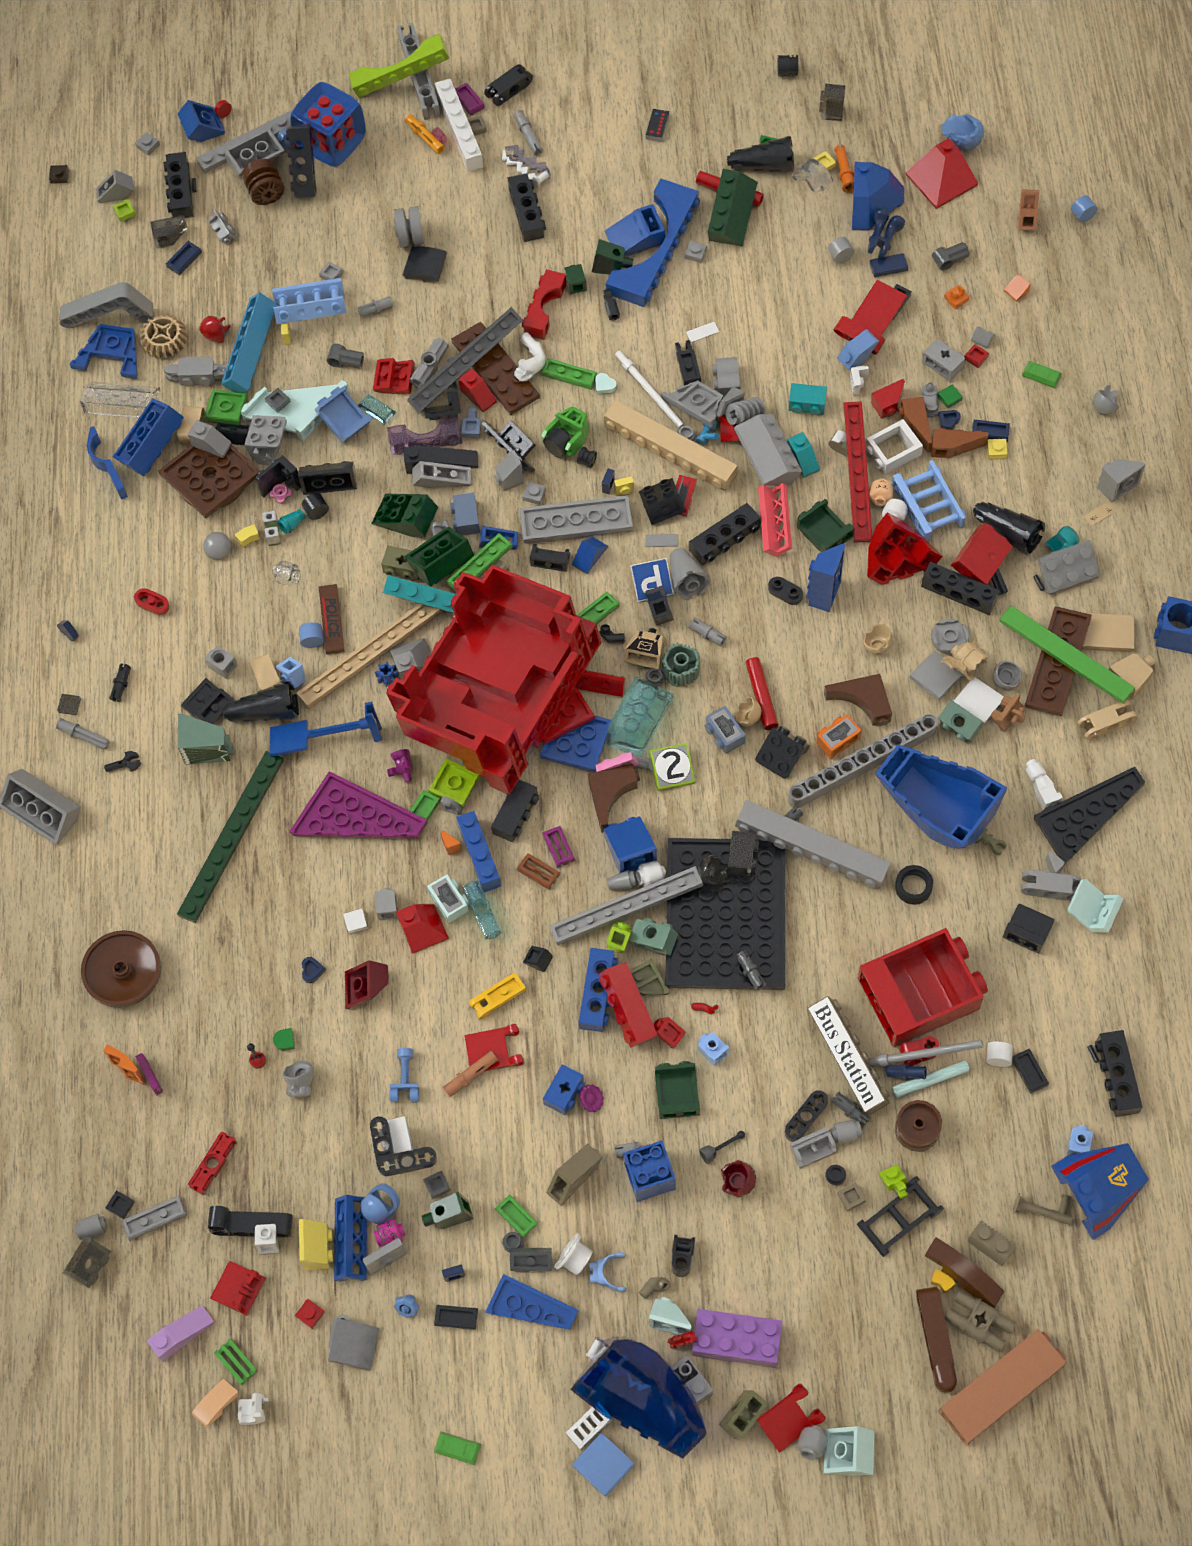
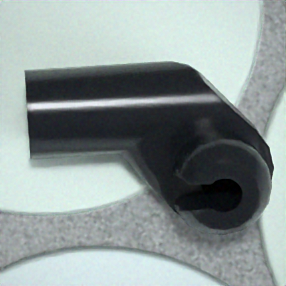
(609, 636)

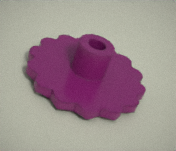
(591, 1098)

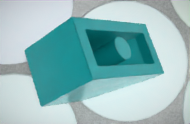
(804, 454)

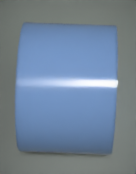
(1084, 208)
(311, 635)

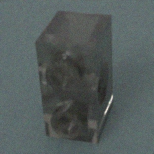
(77, 1268)

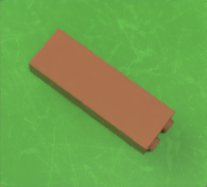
(1002, 1386)

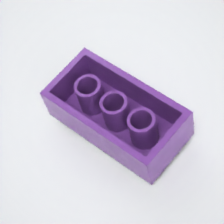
(737, 1338)

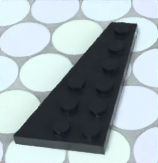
(1079, 818)

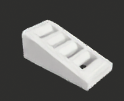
(593, 1432)

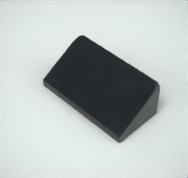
(235, 433)

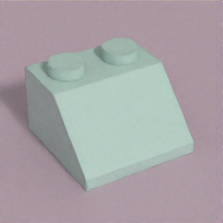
(849, 1451)

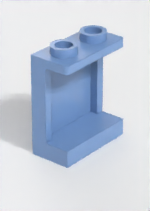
(342, 414)

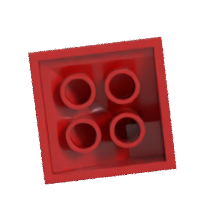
(942, 174)

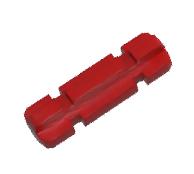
(682, 1340)

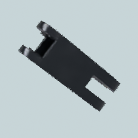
(508, 84)

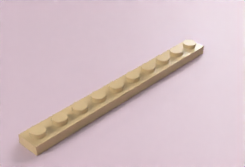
(367, 653)

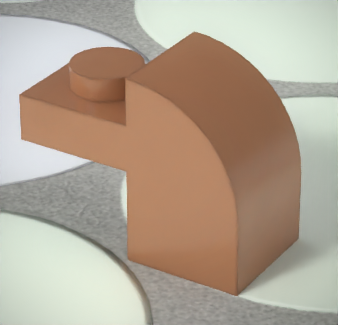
(1028, 210)

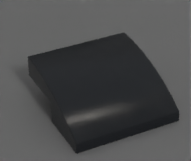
(425, 263)
(206, 702)

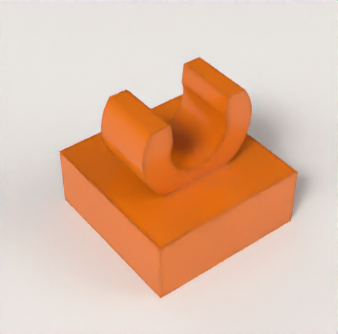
(956, 296)

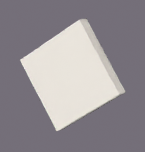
(979, 699)

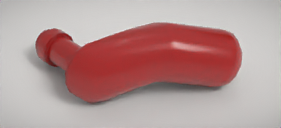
(704, 1007)

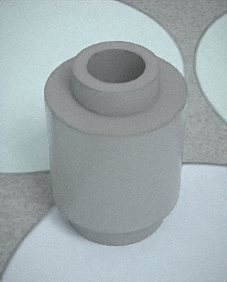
(846, 1131)
(90, 1227)

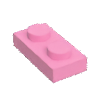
(623, 759)

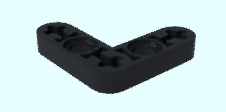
(388, 1155)

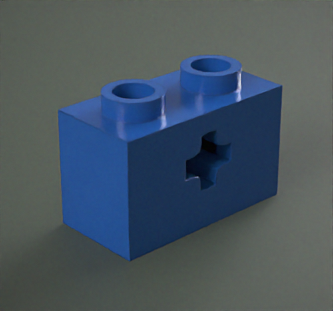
(564, 1079)

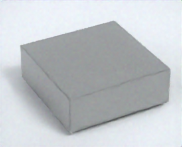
(330, 272)

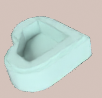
(605, 384)

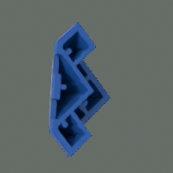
(873, 189)

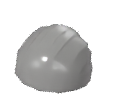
(1105, 402)

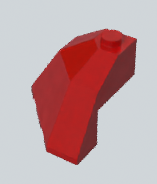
(898, 551)

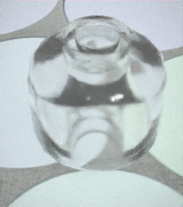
(286, 573)

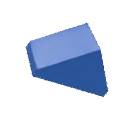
(588, 554)

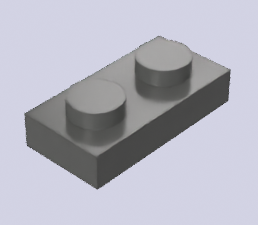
(530, 1259)

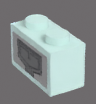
(448, 899)

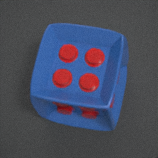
(335, 122)

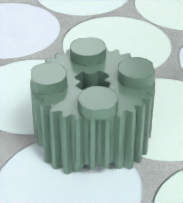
(681, 664)

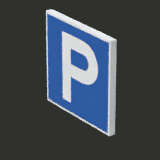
(651, 575)

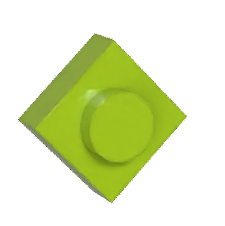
(124, 210)

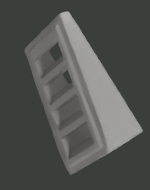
(732, 396)

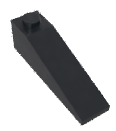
(440, 455)

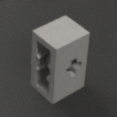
(943, 359)

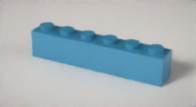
(249, 343)

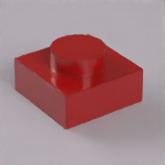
(309, 1313)

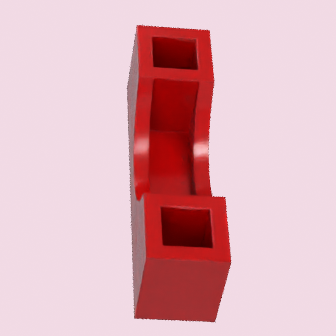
(550, 287)

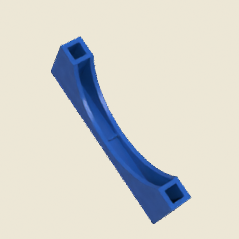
(638, 282)

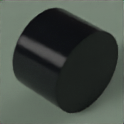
(315, 506)

